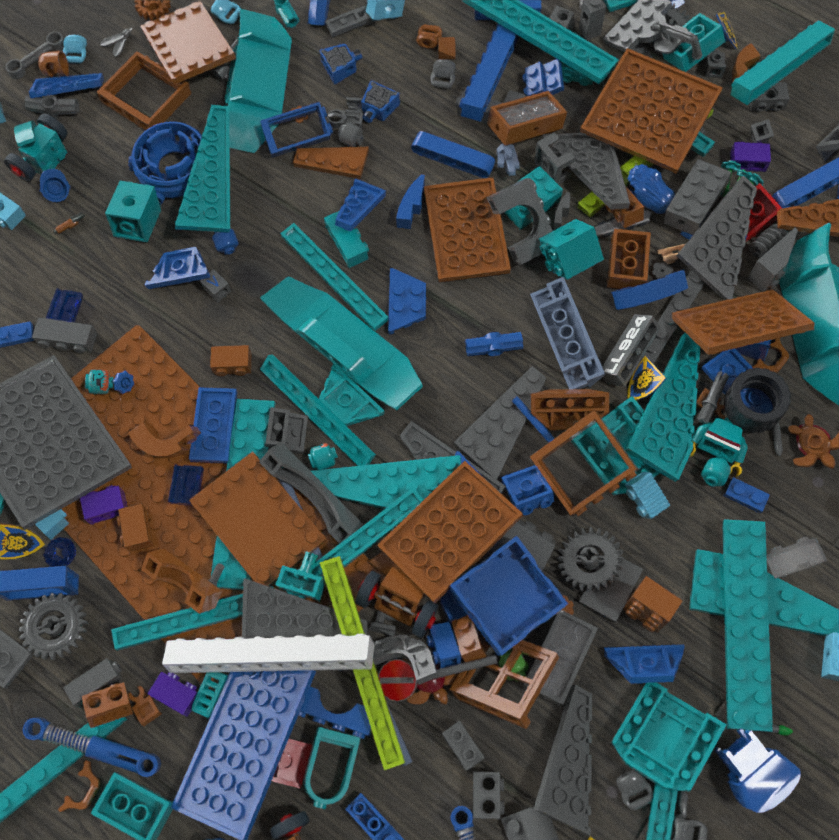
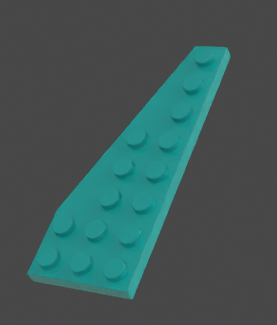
(666, 425)
(386, 482)
(786, 604)

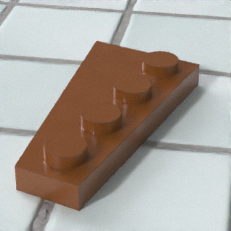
(337, 160)

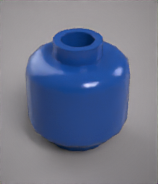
(225, 242)

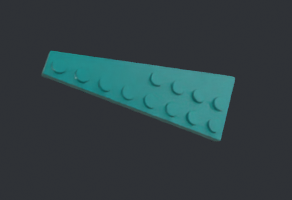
(208, 188)

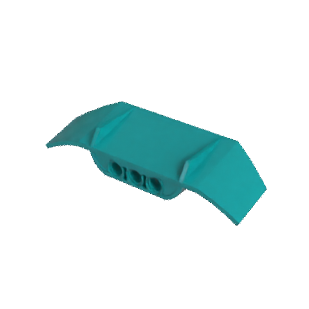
(256, 78)
(813, 289)
(345, 341)

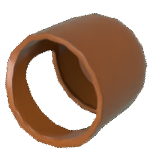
(53, 63)

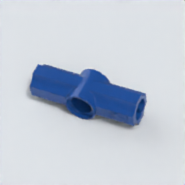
(494, 344)

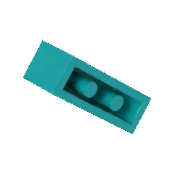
(347, 242)

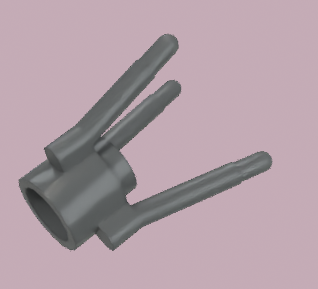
(222, 71)

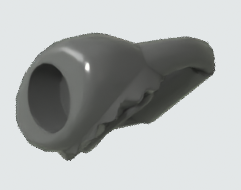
(443, 69)
(631, 784)
(683, 829)

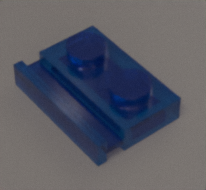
(65, 305)
(185, 484)

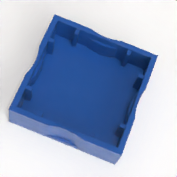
(507, 596)

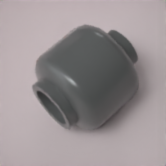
(350, 135)

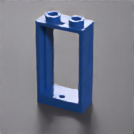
(291, 115)
(38, 582)

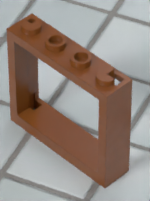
(124, 74)
(564, 438)

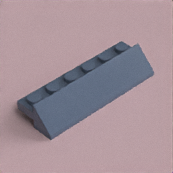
(567, 335)

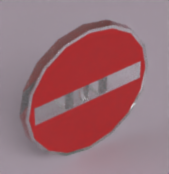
(397, 680)

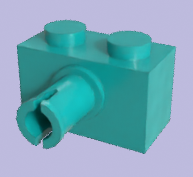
(302, 580)

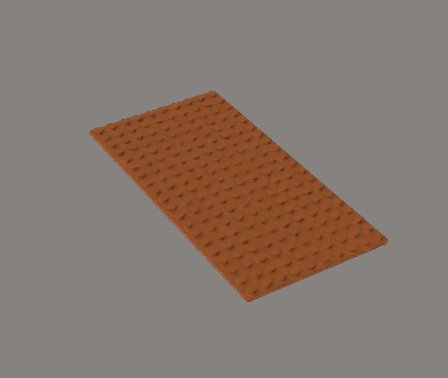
(168, 400)

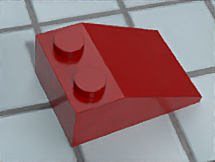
(763, 212)

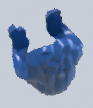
(650, 188)

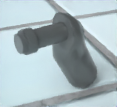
(683, 797)

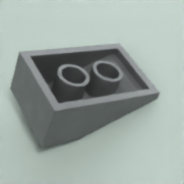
(771, 265)

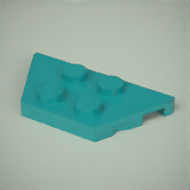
(347, 399)

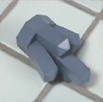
(508, 158)

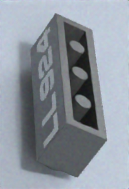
(630, 349)

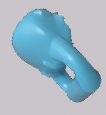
(222, 7)
(75, 44)

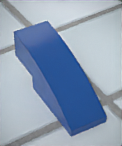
(411, 203)

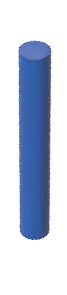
(534, 421)

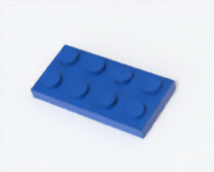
(734, 364)
(215, 421)

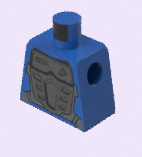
(339, 61)
(379, 102)

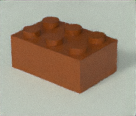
(628, 258)
(652, 605)

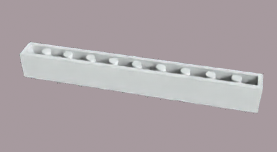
(269, 654)

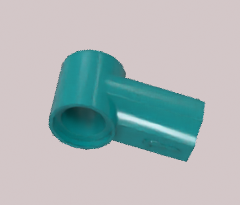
(286, 12)

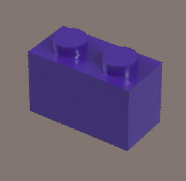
(751, 156)
(103, 504)
(173, 693)

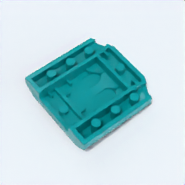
(602, 454)
(666, 738)

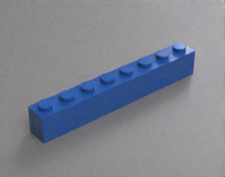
(488, 73)

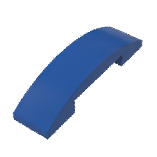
(650, 291)

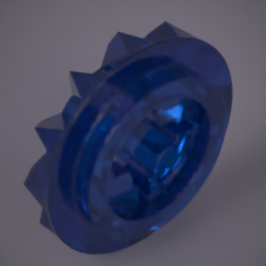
(68, 552)

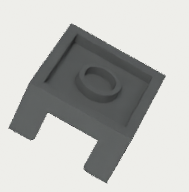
(550, 162)

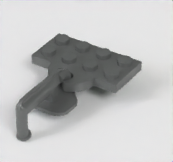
(647, 24)

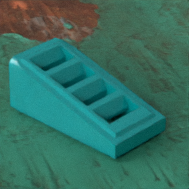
(200, 700)

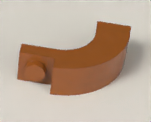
(150, 442)

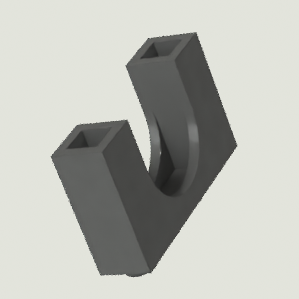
(523, 194)

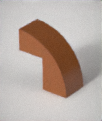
(745, 61)

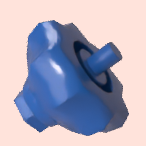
(123, 382)

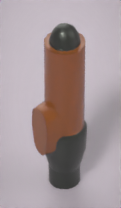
(72, 222)

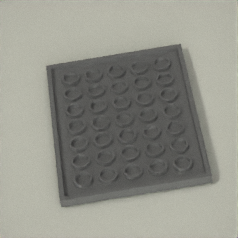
(51, 444)

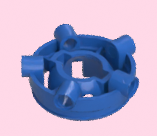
(161, 141)

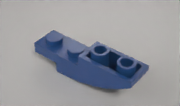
(372, 820)

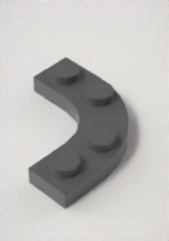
(408, 648)

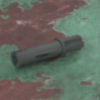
(710, 404)

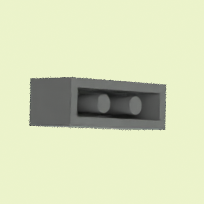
(64, 335)

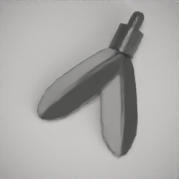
(119, 41)

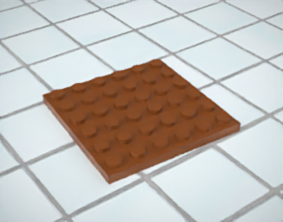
(651, 110)

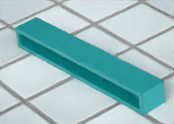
(782, 62)

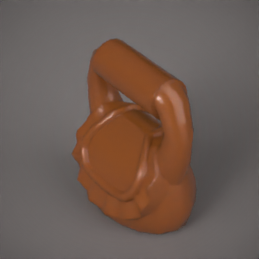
(428, 39)

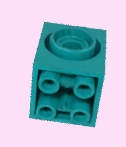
(133, 211)
(571, 249)

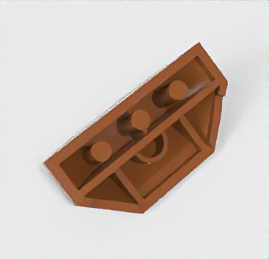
(565, 407)

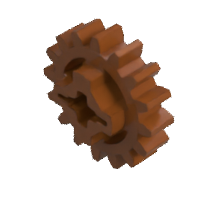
(152, 8)

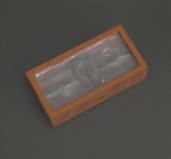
(526, 117)

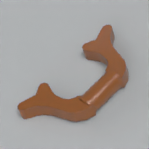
(782, 360)
(86, 802)

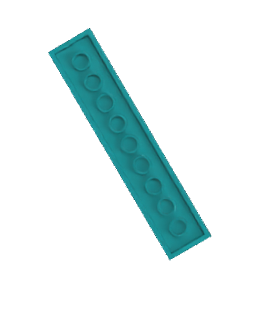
(548, 36)
(248, 435)
(746, 626)

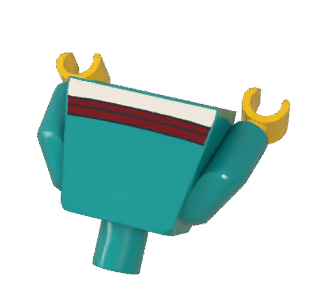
(721, 440)

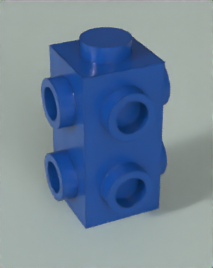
(444, 645)

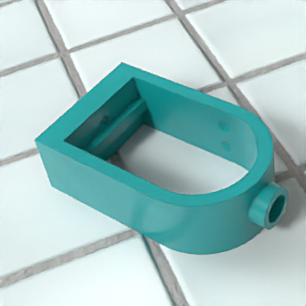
(337, 739)

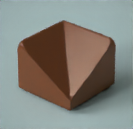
(446, 47)

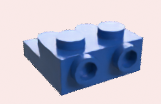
(543, 78)
(528, 489)

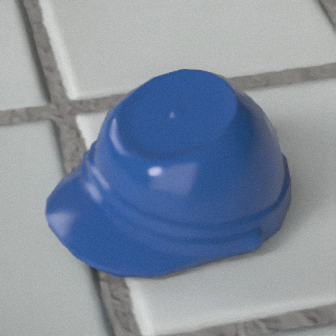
(54, 185)

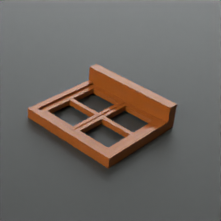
(497, 705)

